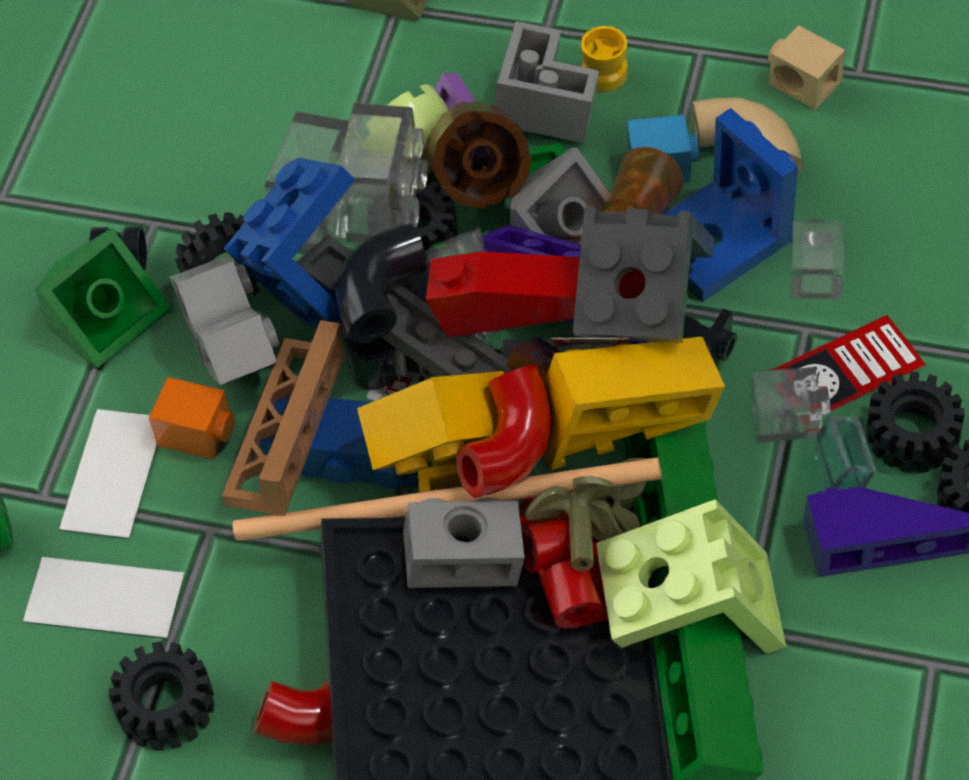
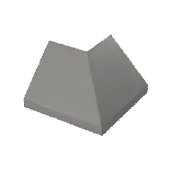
(556, 197)

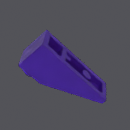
(877, 529)

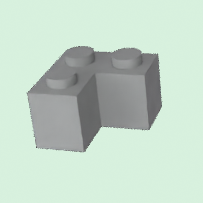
(540, 91)
(222, 324)

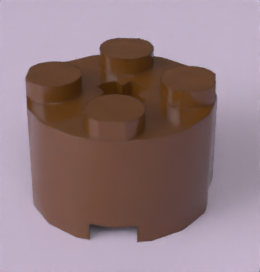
(487, 180)

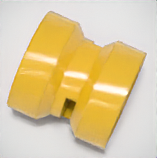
(606, 50)

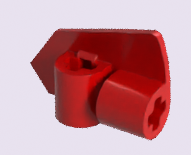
(572, 595)

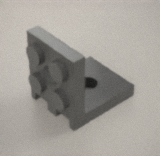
(642, 243)

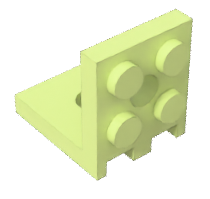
(711, 572)

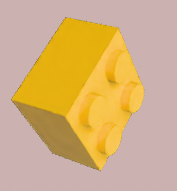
(428, 422)

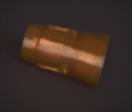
(645, 181)

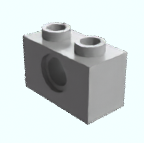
(442, 561)

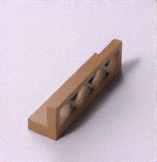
(293, 429)

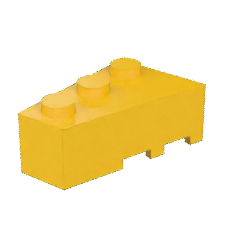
(627, 391)

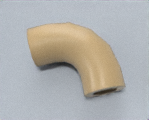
(769, 123)

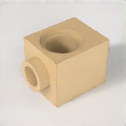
(806, 67)

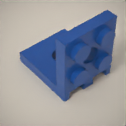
(744, 206)
(279, 228)

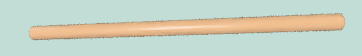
(397, 506)

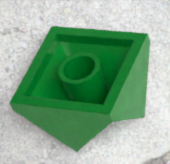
(99, 298)

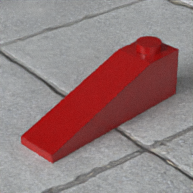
(507, 290)

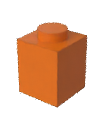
(191, 418)

